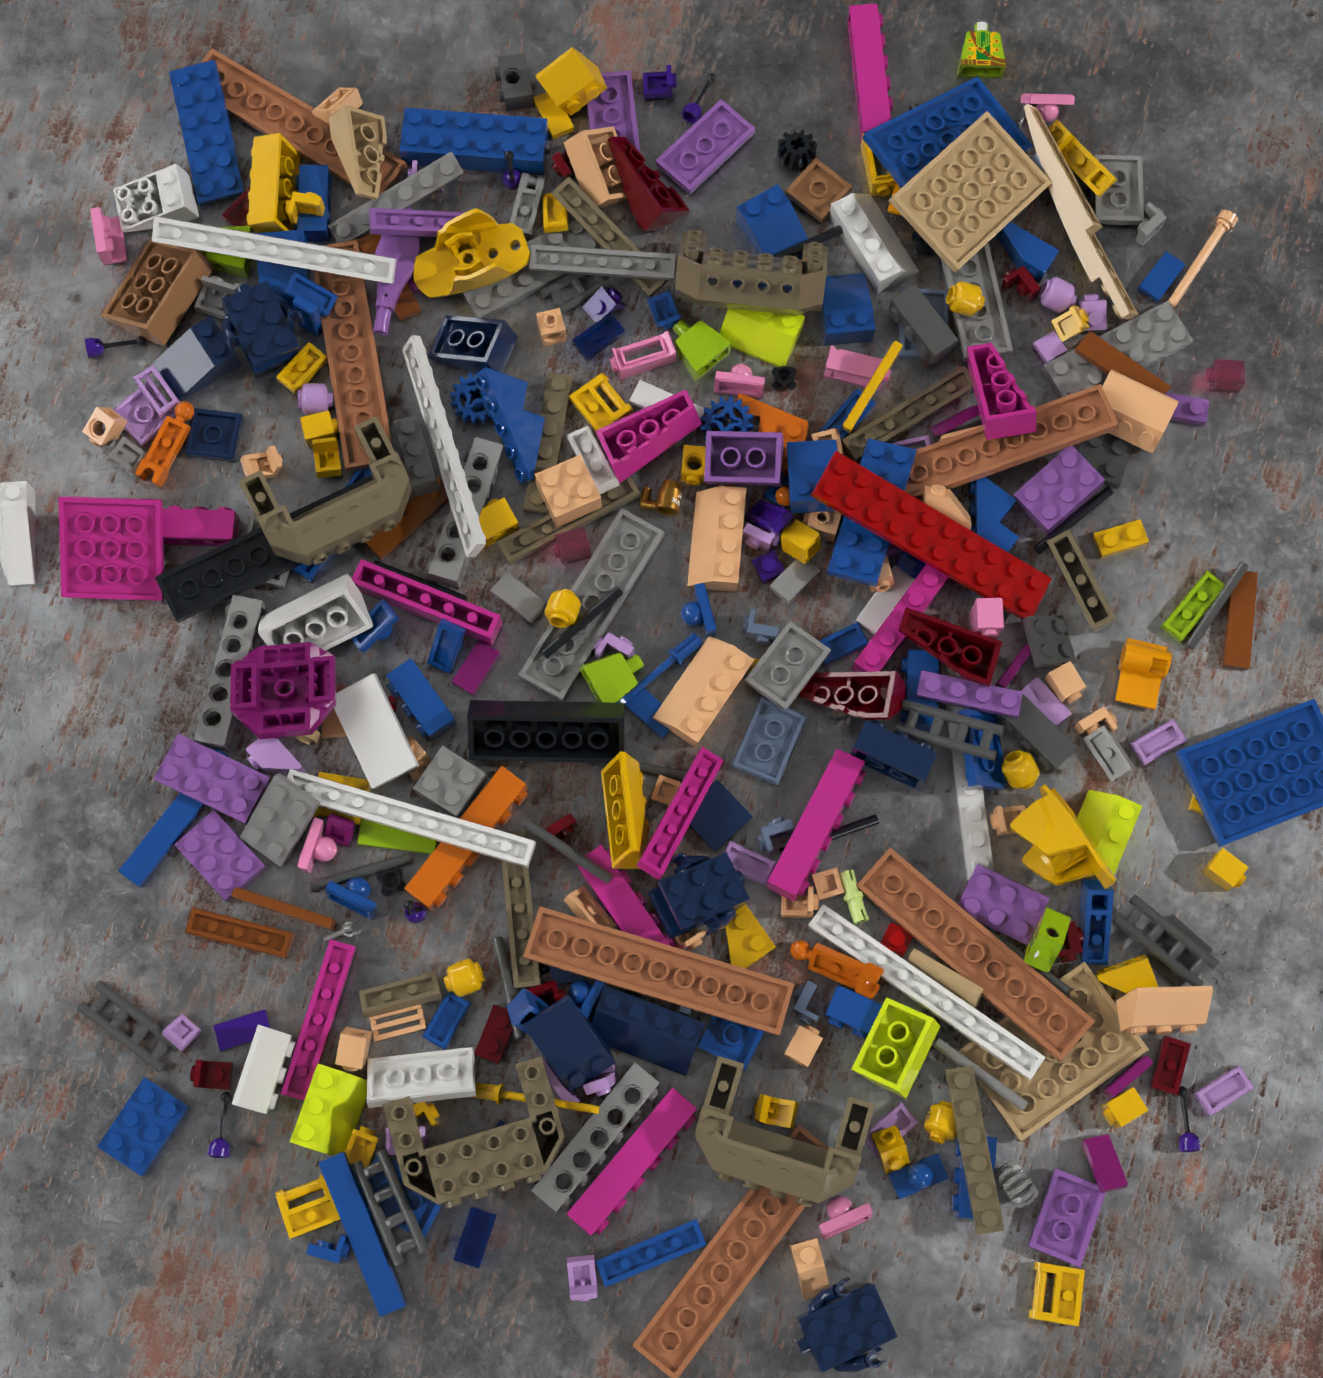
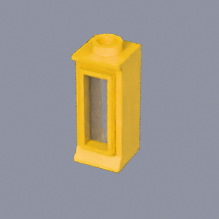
(878, 178)

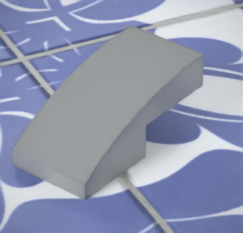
(793, 580)
(518, 597)

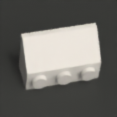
(263, 1070)

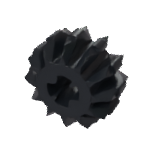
(788, 145)

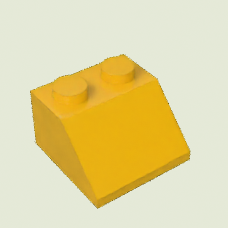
(572, 81)

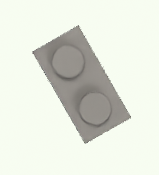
(1108, 752)

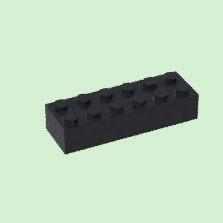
(545, 731)

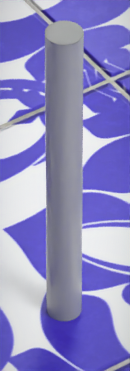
(980, 1074)

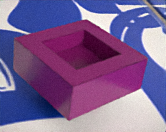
(339, 829)

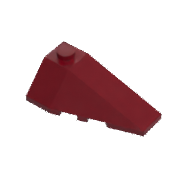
(955, 646)
(859, 694)

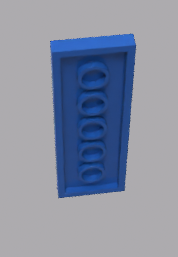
(207, 133)
(858, 551)

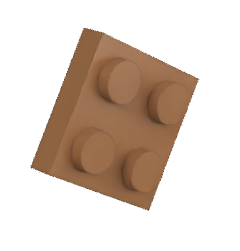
(817, 189)

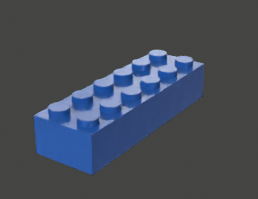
(475, 140)

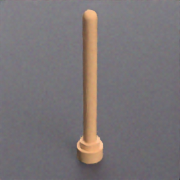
(1225, 221)

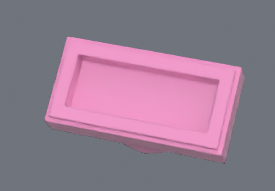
(1047, 103)
(739, 380)
(316, 847)
(843, 1216)

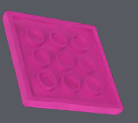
(111, 547)

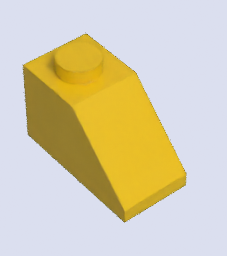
(497, 521)
(1128, 974)

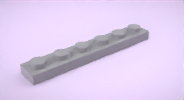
(399, 196)
(603, 262)

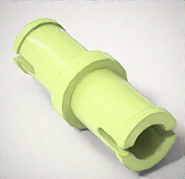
(853, 897)

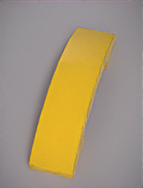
(1081, 160)

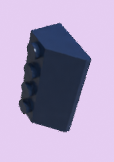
(647, 1030)

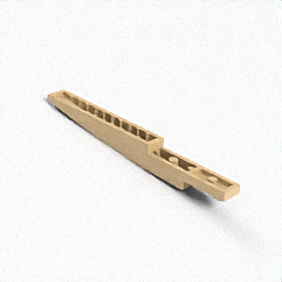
(1077, 215)

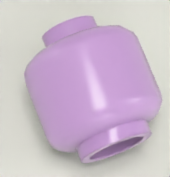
(1057, 294)
(314, 398)

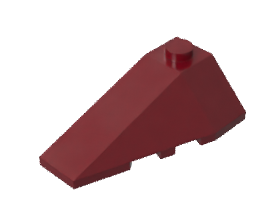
(647, 196)

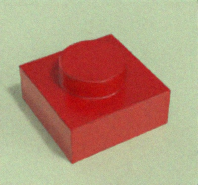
(896, 939)

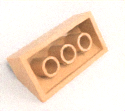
(717, 538)
(703, 689)

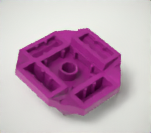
(272, 670)

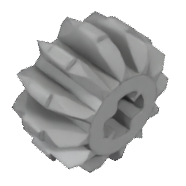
(1016, 1184)

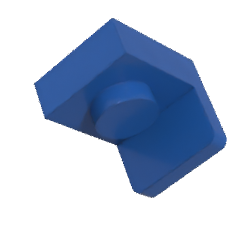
(325, 1249)

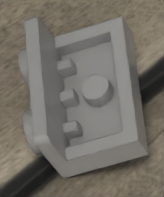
(211, 296)

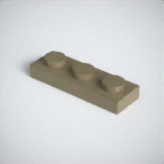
(400, 994)

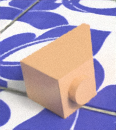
(946, 503)
(809, 1267)

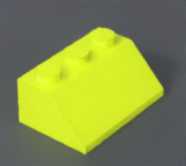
(763, 334)
(1108, 823)
(896, 1047)
(330, 1111)

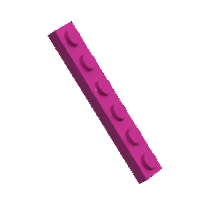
(679, 813)
(318, 1018)

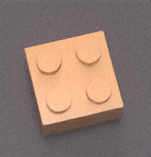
(568, 490)

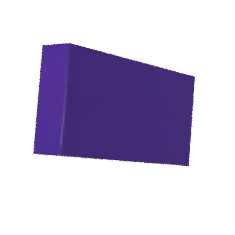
(768, 516)
(239, 1030)

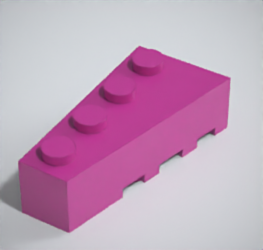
(998, 398)
(647, 433)

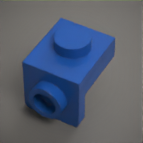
(663, 310)

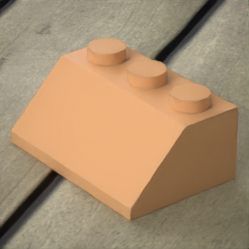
(595, 166)
(1139, 410)
(1164, 1009)

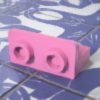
(108, 238)

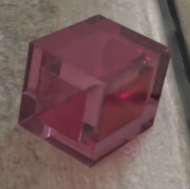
(1225, 376)
(572, 546)

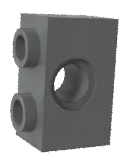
(514, 69)

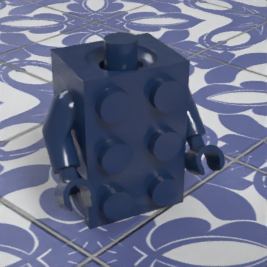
(259, 325)
(700, 895)
(844, 1326)

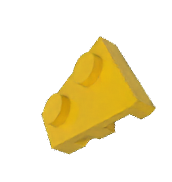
(747, 939)

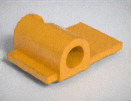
(1141, 672)

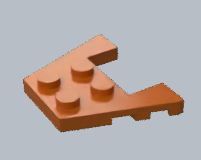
(776, 420)

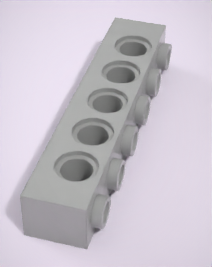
(479, 452)
(238, 609)
(547, 1188)

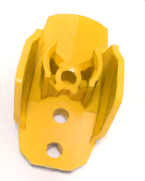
(463, 255)
(1059, 843)

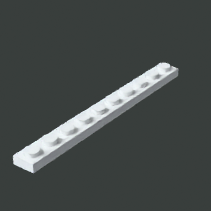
(274, 250)
(444, 447)
(969, 801)
(416, 820)
(928, 993)

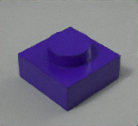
(767, 567)

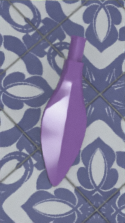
(405, 251)

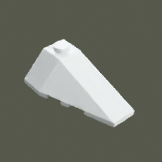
(17, 533)

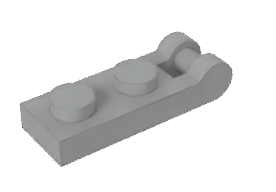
(528, 203)

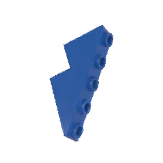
(518, 428)
(988, 511)

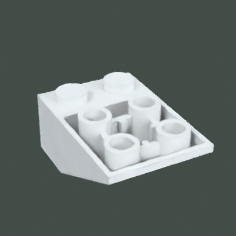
(160, 194)

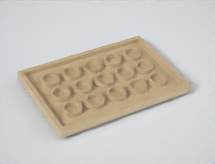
(970, 191)
(1060, 1084)

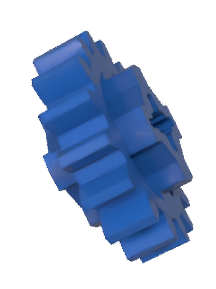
(473, 410)
(716, 421)

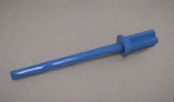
(677, 655)

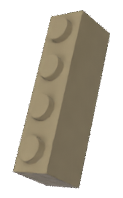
(1082, 581)

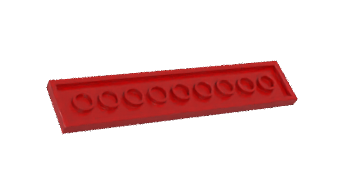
(930, 536)

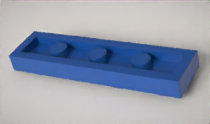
(650, 1253)

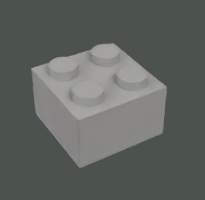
(450, 783)

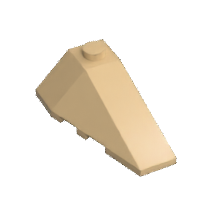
(360, 144)

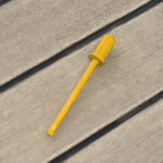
(498, 1094)

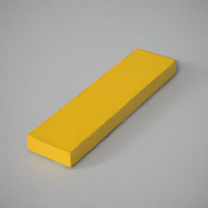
(872, 386)

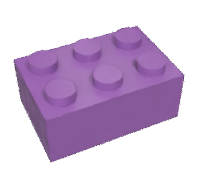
(744, 458)
(1058, 489)

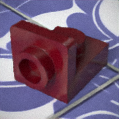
(1024, 282)
(562, 828)
(212, 1075)

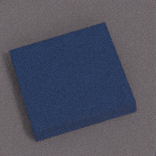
(214, 435)
(719, 816)

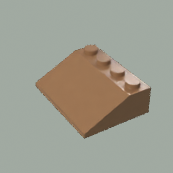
(158, 291)

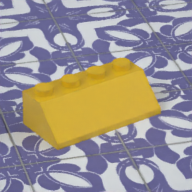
(272, 183)
(625, 811)

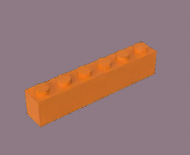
(447, 861)

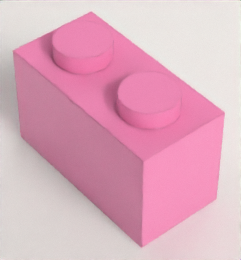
(987, 617)

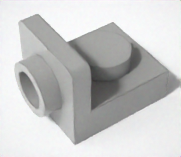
(1151, 225)
(125, 454)

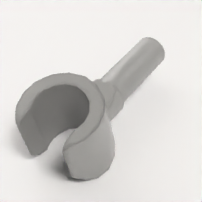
(346, 930)

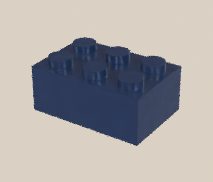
(894, 754)

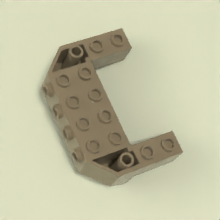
(698, 264)
(342, 520)
(773, 1159)
(481, 1160)

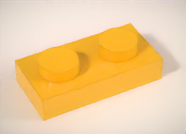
(302, 368)
(1120, 538)

